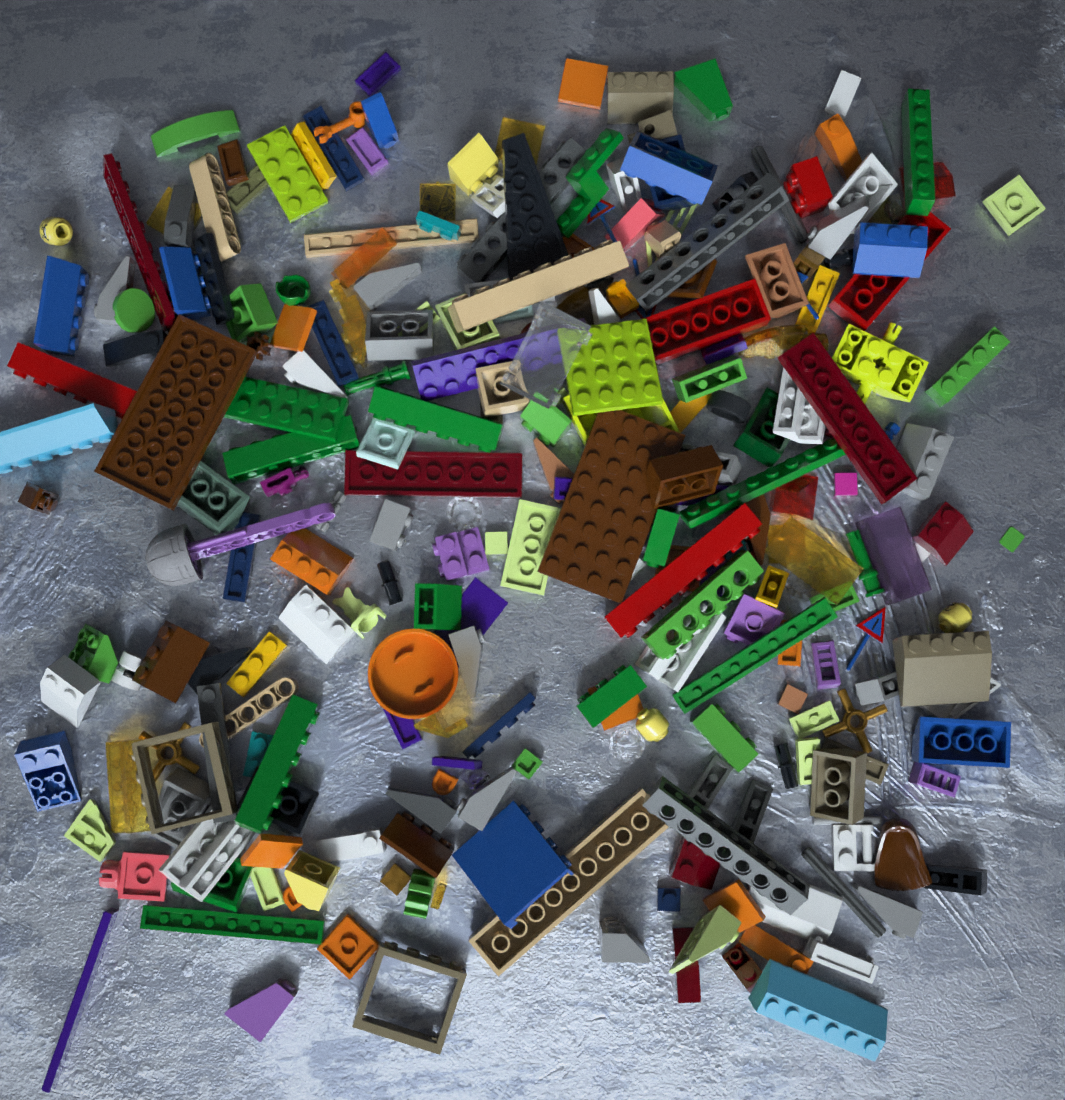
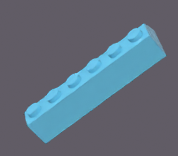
(56, 436)
(820, 1010)

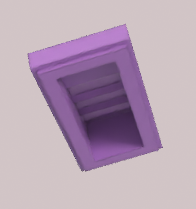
(827, 684)
(920, 775)

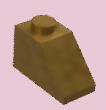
(808, 262)

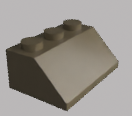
(638, 95)
(838, 785)

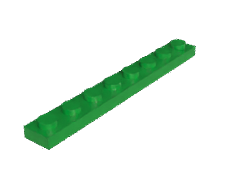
(761, 483)
(755, 655)
(232, 924)

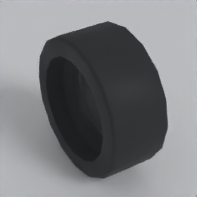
(728, 406)

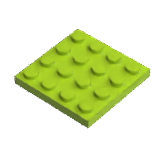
(614, 370)

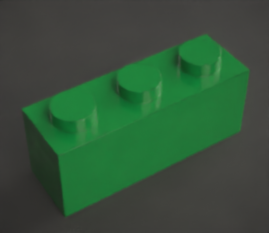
(610, 695)

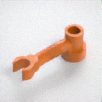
(355, 118)

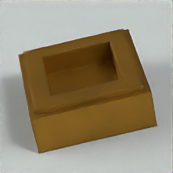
(396, 879)

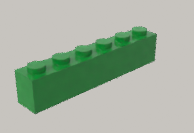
(917, 152)
(436, 418)
(285, 452)
(276, 765)

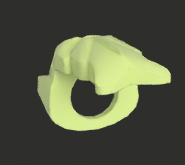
(361, 617)

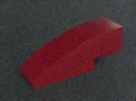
(688, 978)

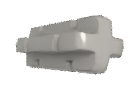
(338, 498)

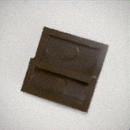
(578, 305)

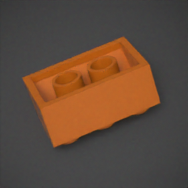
(312, 559)

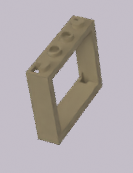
(220, 767)
(397, 1032)

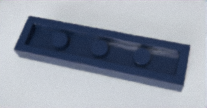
(335, 151)
(332, 345)
(240, 564)
(493, 733)

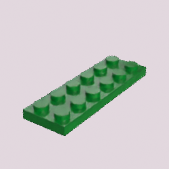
(288, 409)

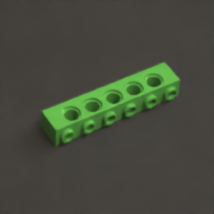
(750, 574)

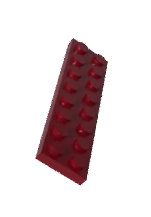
(140, 247)
(847, 418)
(437, 475)

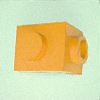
(621, 298)

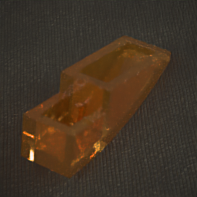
(364, 258)

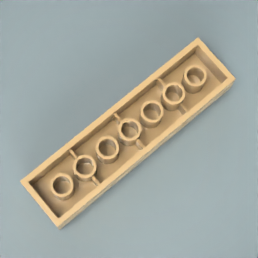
(535, 287)

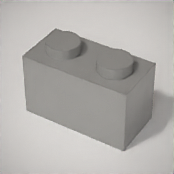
(391, 525)

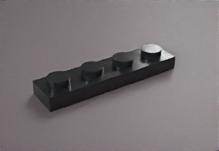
(214, 278)

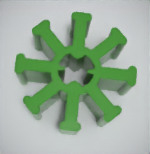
(419, 894)

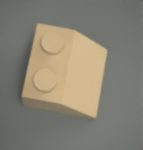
(493, 397)

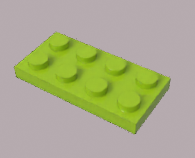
(287, 174)

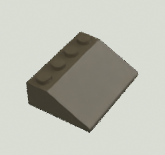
(943, 668)

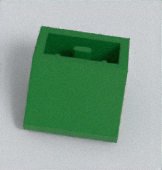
(437, 606)

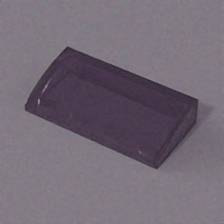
(893, 555)

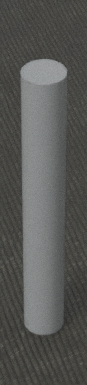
(868, 819)

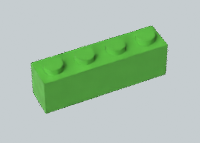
(967, 366)

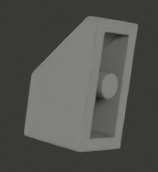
(877, 688)

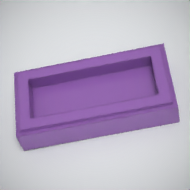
(367, 151)

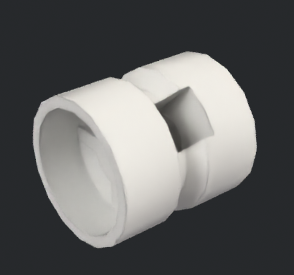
(131, 662)

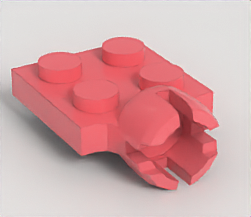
(136, 876)

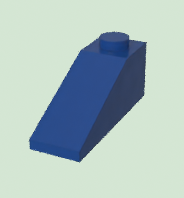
(379, 121)

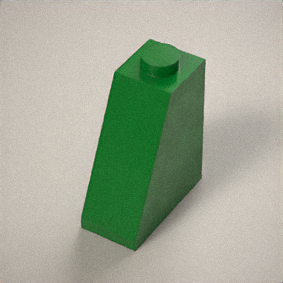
(705, 89)
(660, 536)

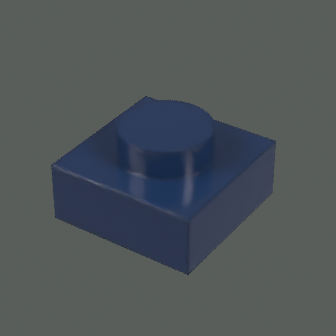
(668, 899)

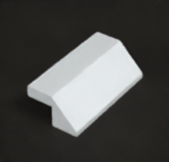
(795, 415)
(676, 670)
(205, 855)
(811, 919)

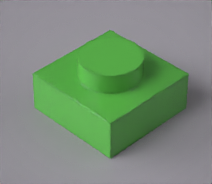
(527, 763)

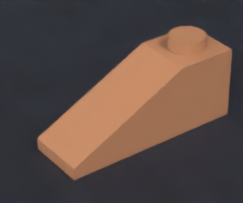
(551, 466)

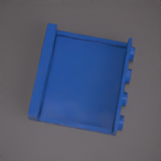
(512, 862)

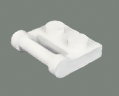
(844, 847)

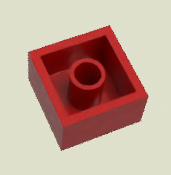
(807, 187)

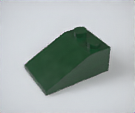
(757, 433)

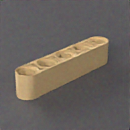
(215, 205)
(257, 704)

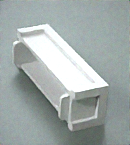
(840, 960)

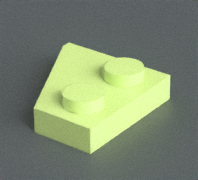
(91, 832)

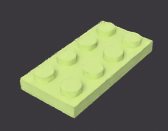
(527, 545)

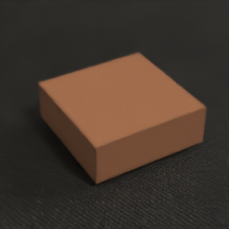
(792, 698)

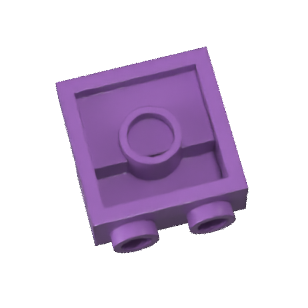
(460, 554)
(751, 620)

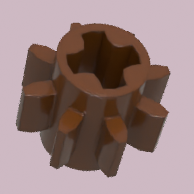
(260, 344)

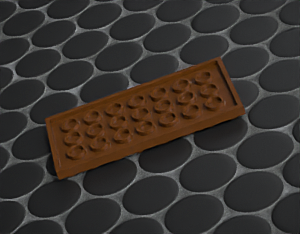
(176, 412)
(608, 505)

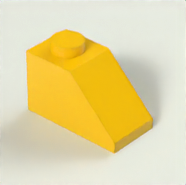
(772, 586)

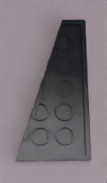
(530, 222)

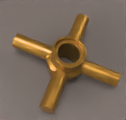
(863, 720)
(177, 757)

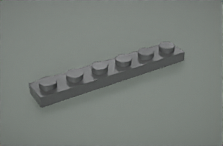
(212, 710)

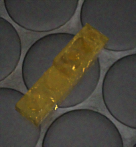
(355, 328)
(772, 341)

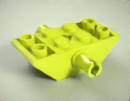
(897, 371)

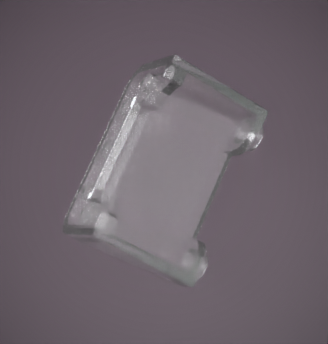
(546, 355)

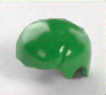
(293, 290)

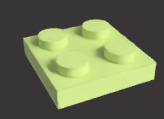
(1013, 205)

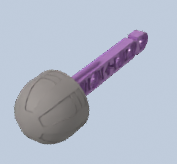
(176, 557)

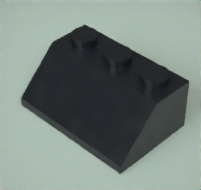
(294, 808)

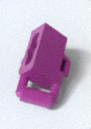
(283, 481)

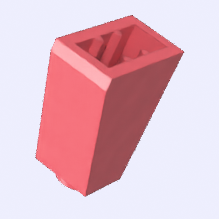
(635, 223)

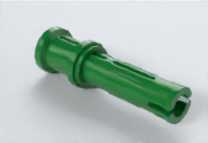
(387, 375)
(868, 574)

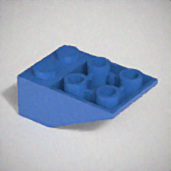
(49, 770)

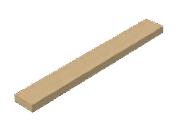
(405, 235)

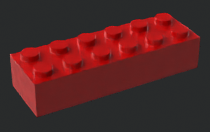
(868, 295)
(707, 321)

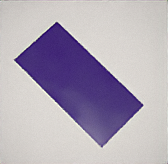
(479, 609)

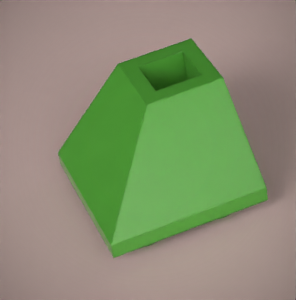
(94, 653)

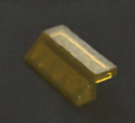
(437, 725)
(125, 793)

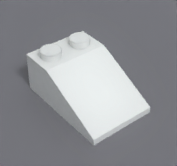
(68, 689)

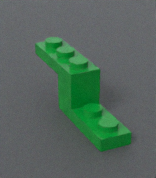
(587, 181)

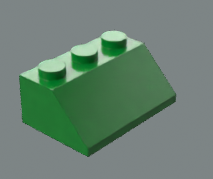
(229, 889)

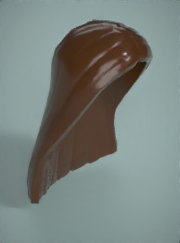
(900, 858)

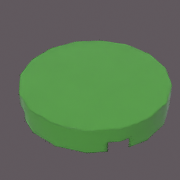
(133, 310)

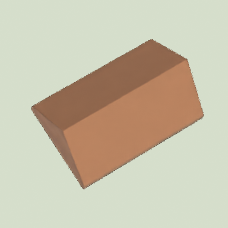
(777, 280)

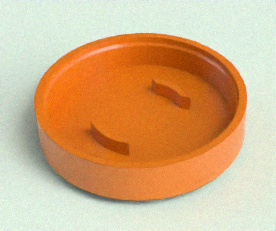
(413, 673)

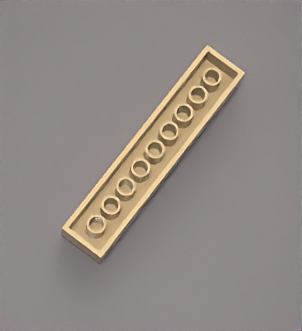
(593, 862)

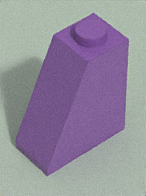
(262, 1008)

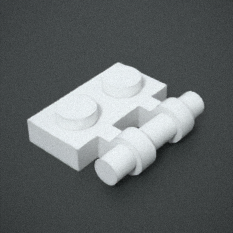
(490, 197)

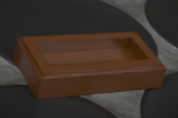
(233, 162)

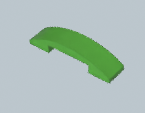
(194, 129)

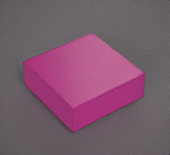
(845, 484)

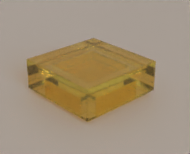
(438, 896)

